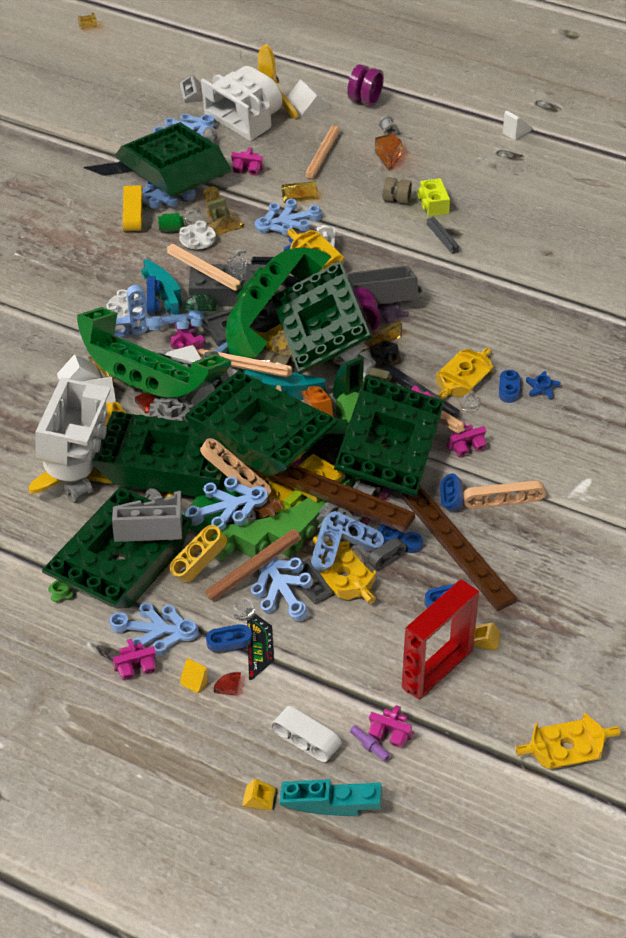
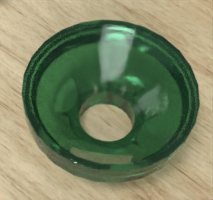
(200, 302)

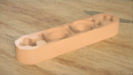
(213, 449)
(534, 492)

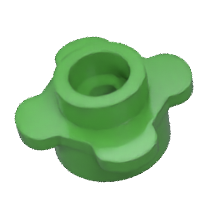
(59, 591)

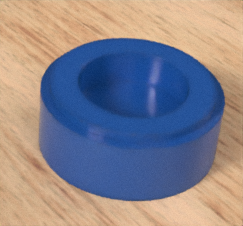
(413, 542)

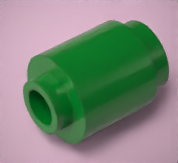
(170, 222)

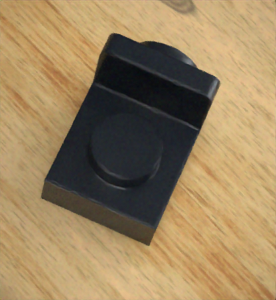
(387, 352)

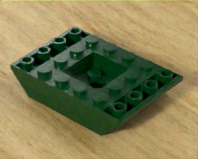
(174, 159)
(322, 317)
(248, 406)
(391, 417)
(154, 455)
(89, 556)

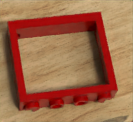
(461, 606)

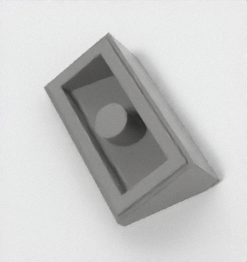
(191, 90)

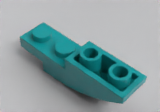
(169, 289)
(290, 385)
(330, 799)

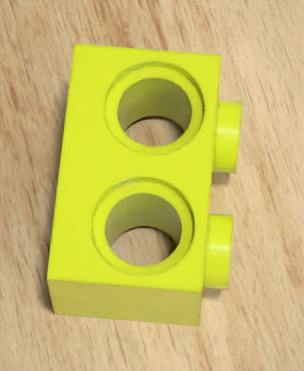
(434, 197)

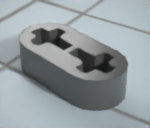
(387, 553)

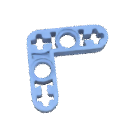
(130, 321)
(336, 533)

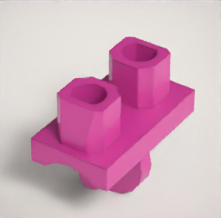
(247, 160)
(186, 338)
(472, 436)
(132, 656)
(399, 730)

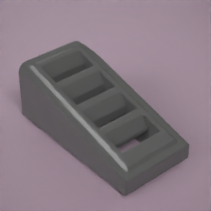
(317, 579)

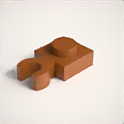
(268, 508)

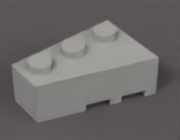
(149, 520)

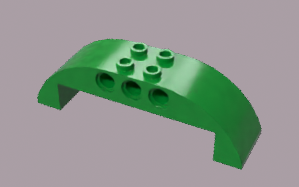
(259, 289)
(141, 366)

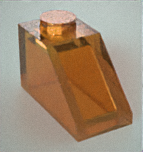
(388, 149)

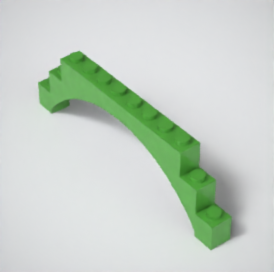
(259, 534)

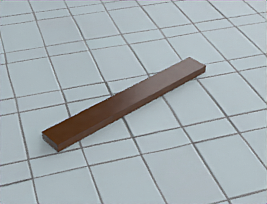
(345, 497)
(460, 550)

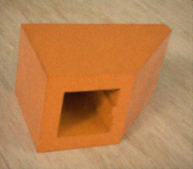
(318, 398)

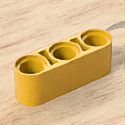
(132, 207)
(187, 559)

